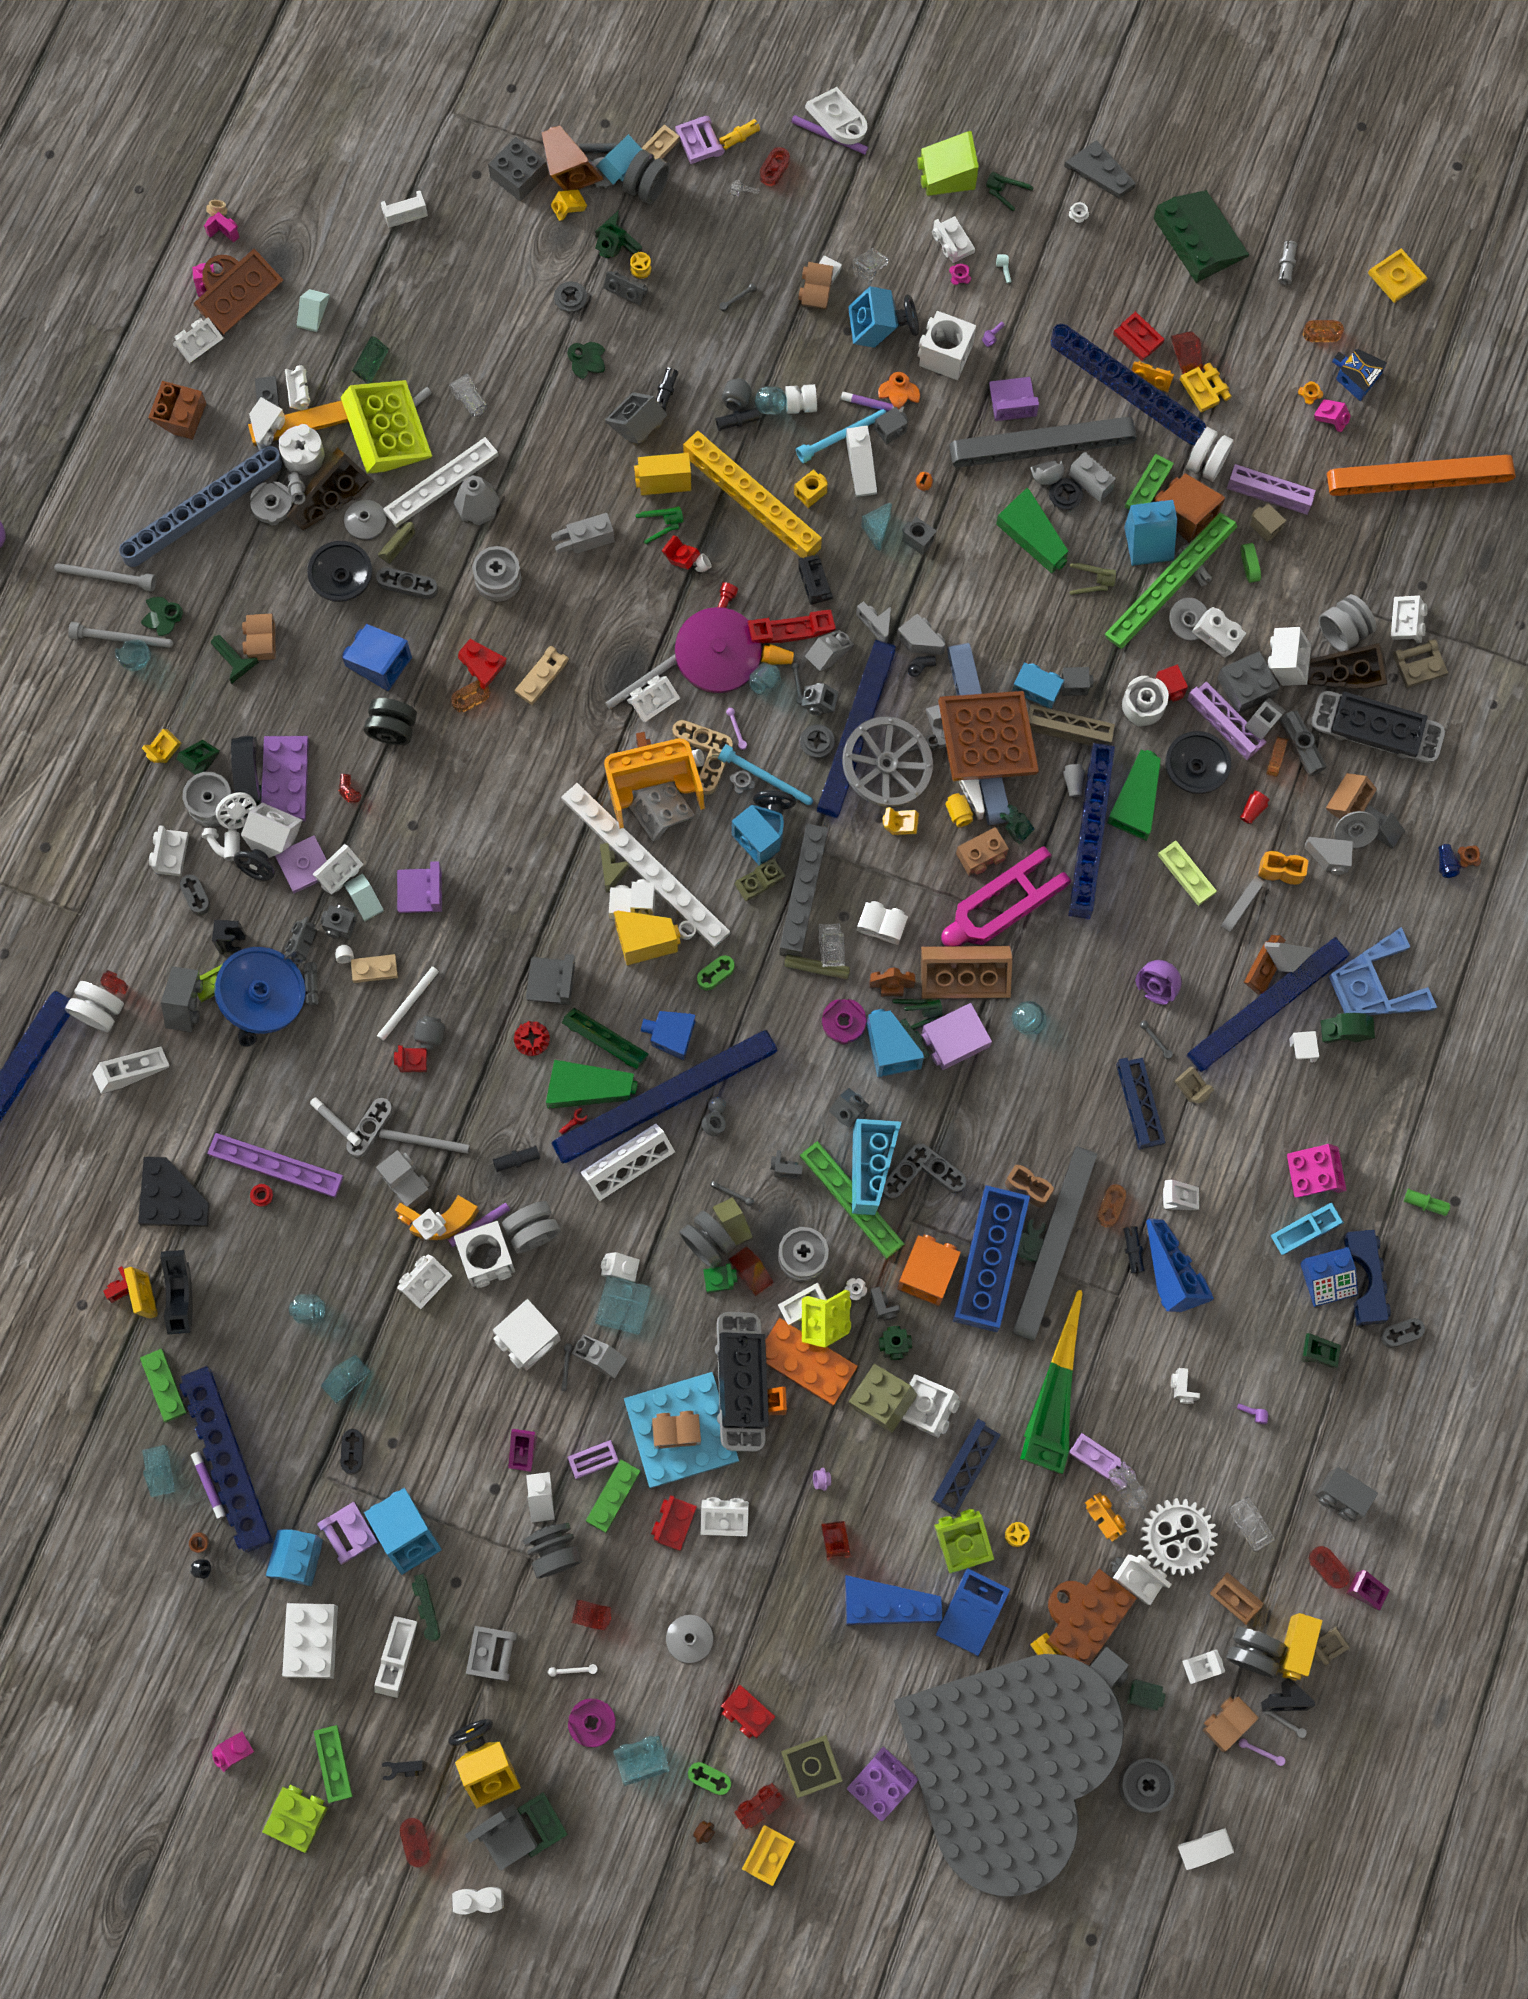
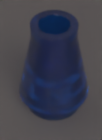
(1448, 863)

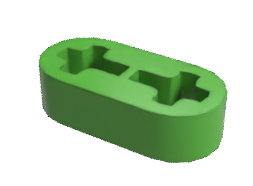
(1250, 562)
(719, 976)
(706, 1784)

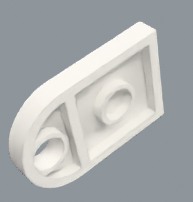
(838, 116)

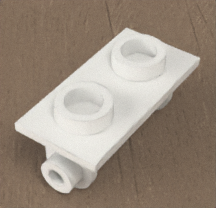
(296, 387)

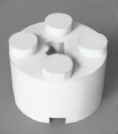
(301, 450)
(1136, 697)

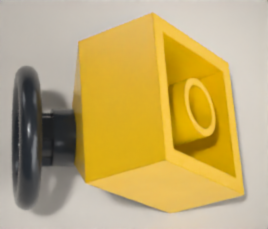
(485, 1766)

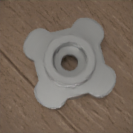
(742, 775)

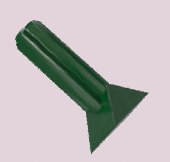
(629, 242)
(239, 665)

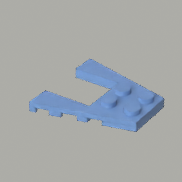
(1361, 989)

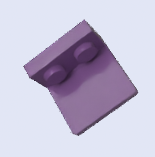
(1013, 399)
(420, 889)
(882, 1784)

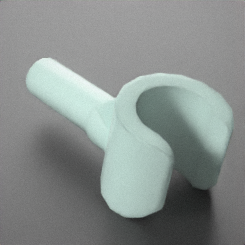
(1003, 261)

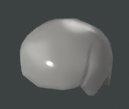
(1048, 472)

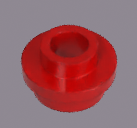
(256, 1190)

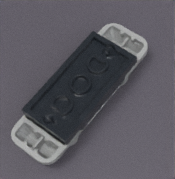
(1378, 725)
(742, 1381)

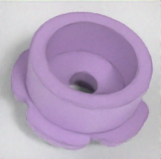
(821, 1479)

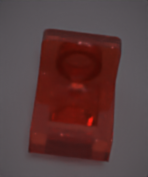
(591, 1615)

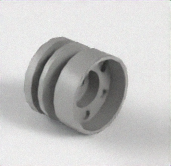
(1347, 623)

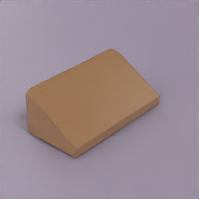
(1236, 1598)

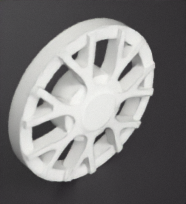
(235, 810)

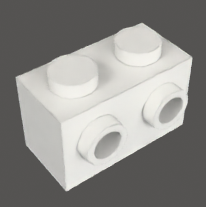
(1219, 631)

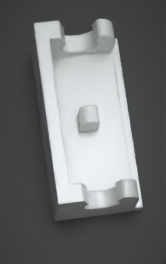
(404, 211)

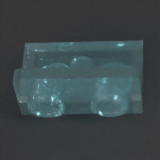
(641, 1760)

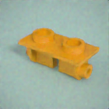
(1157, 377)
(1102, 1508)

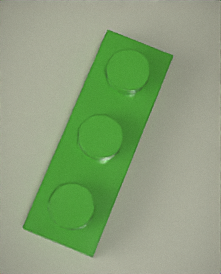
(1150, 481)
(163, 1385)
(613, 1496)
(333, 1764)

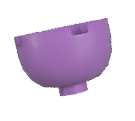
(1160, 981)

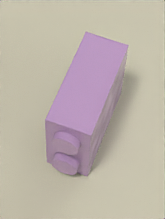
(955, 1037)

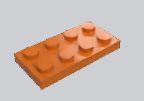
(806, 1364)

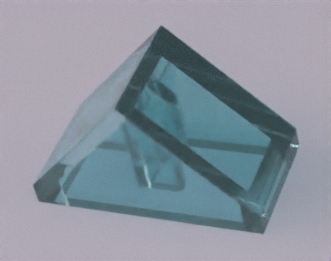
(876, 524)
(345, 1378)

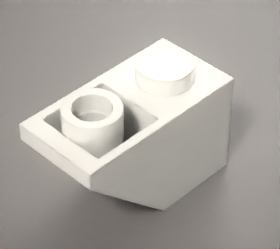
(265, 421)

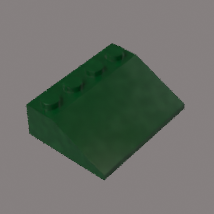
(1199, 234)

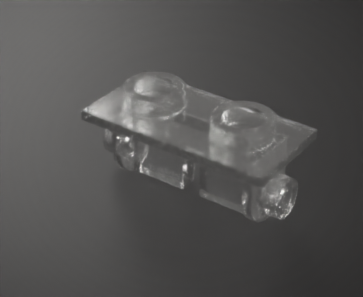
(1134, 1495)

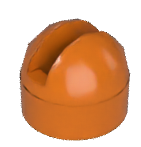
(928, 482)

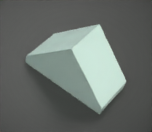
(311, 309)
(363, 897)

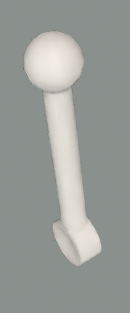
(591, 1669)

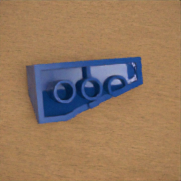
(1175, 1278)

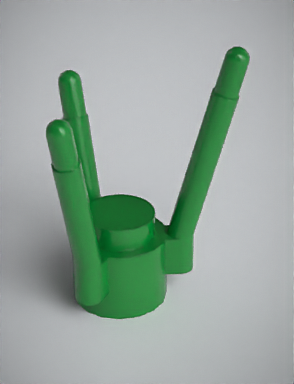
(671, 516)

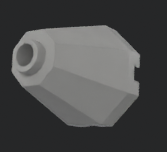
(476, 500)

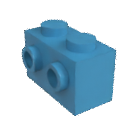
(1038, 685)

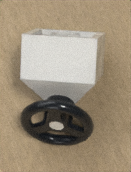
(267, 834)

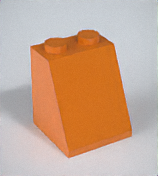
(929, 1269)

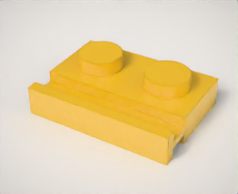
(768, 1855)

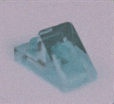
(158, 1471)

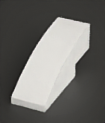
(395, 1657)

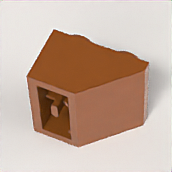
(178, 409)

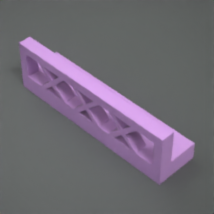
(1271, 493)
(1222, 723)

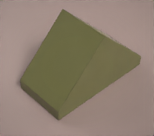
(733, 1221)

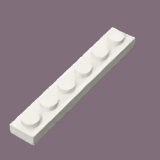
(440, 482)

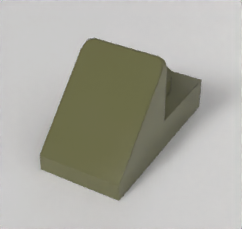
(614, 871)

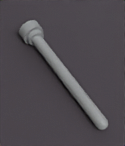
(145, 581)
(78, 631)

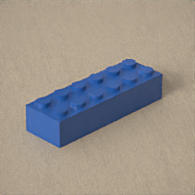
(991, 1259)

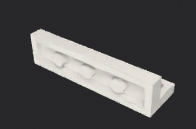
(623, 1156)

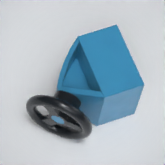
(876, 316)
(760, 828)

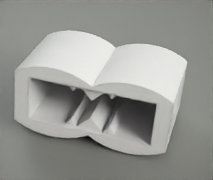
(882, 923)
(484, 1900)

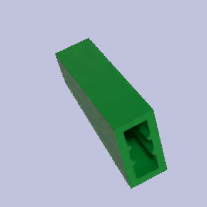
(1032, 530)
(1136, 801)
(587, 1085)

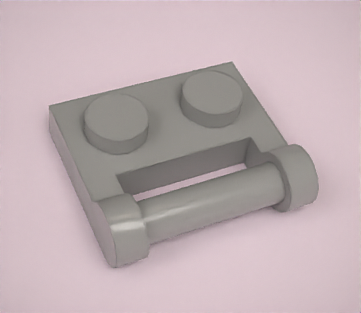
(483, 1652)

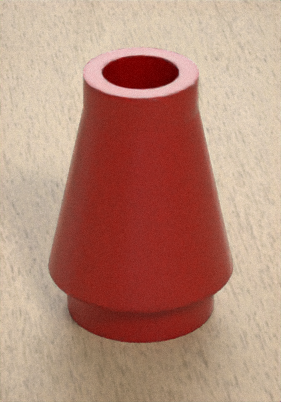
(1254, 807)

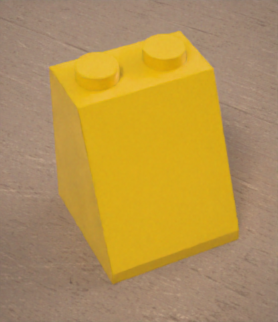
(645, 936)

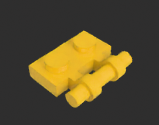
(1200, 389)

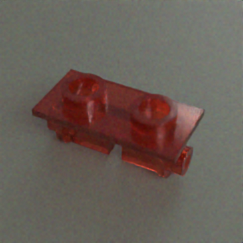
(749, 1810)

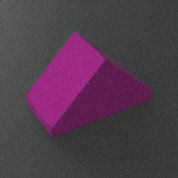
(522, 1449)
(1368, 1589)

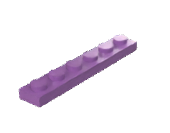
(275, 1165)

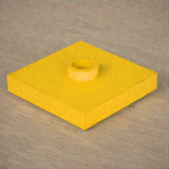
(1397, 275)
(140, 1292)

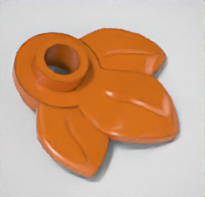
(899, 392)

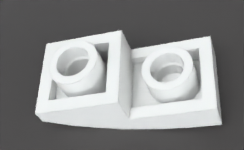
(1206, 1849)

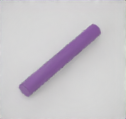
(490, 1217)

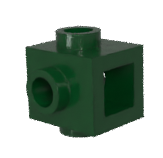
(892, 1351)

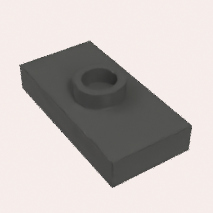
(267, 389)

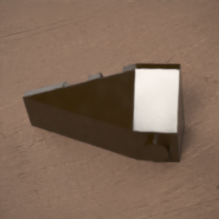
(332, 487)
(1351, 668)

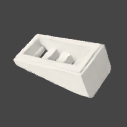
(973, 794)

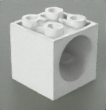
(946, 361)
(466, 1245)
(525, 1335)

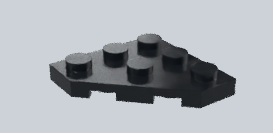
(169, 1197)

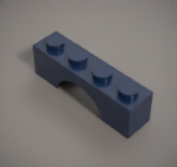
(1372, 1307)

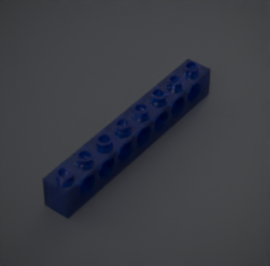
(1091, 831)
(204, 1380)

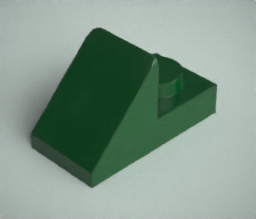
(198, 757)
(1320, 1351)

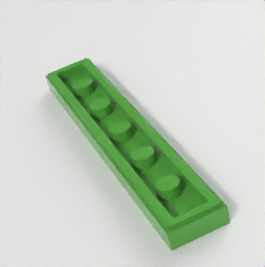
(841, 1188)

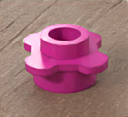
(960, 269)

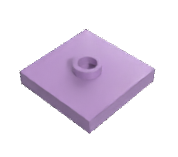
(301, 862)

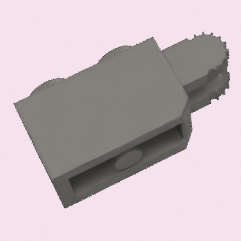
(585, 534)

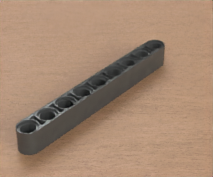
(1042, 442)
(1054, 1243)

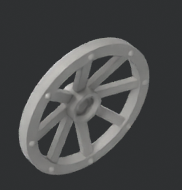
(890, 758)

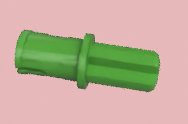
(1426, 1202)

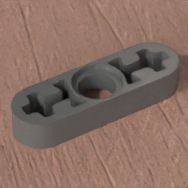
(402, 575)

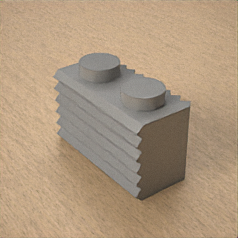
(1092, 477)

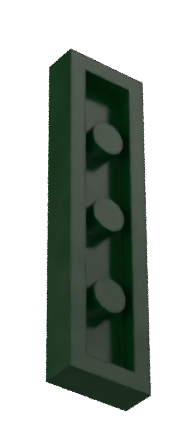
(605, 1038)

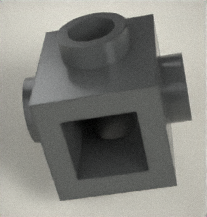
(819, 699)
(338, 922)
(849, 1108)

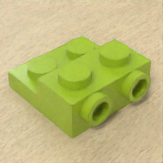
(963, 1540)
(295, 1818)

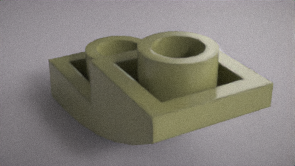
(759, 880)

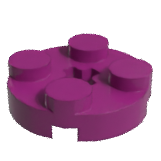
(843, 1008)
(578, 1719)

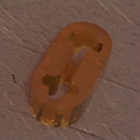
(1323, 331)
(470, 699)
(1276, 756)
(1106, 1204)

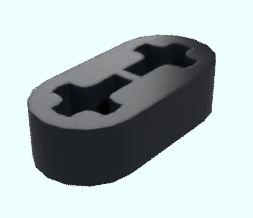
(346, 1451)

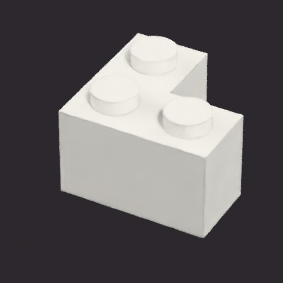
(636, 900)

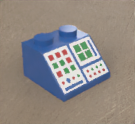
(1330, 1276)

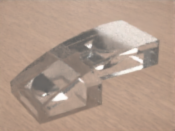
(1251, 1523)

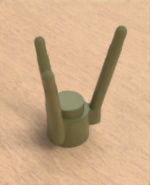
(1105, 577)

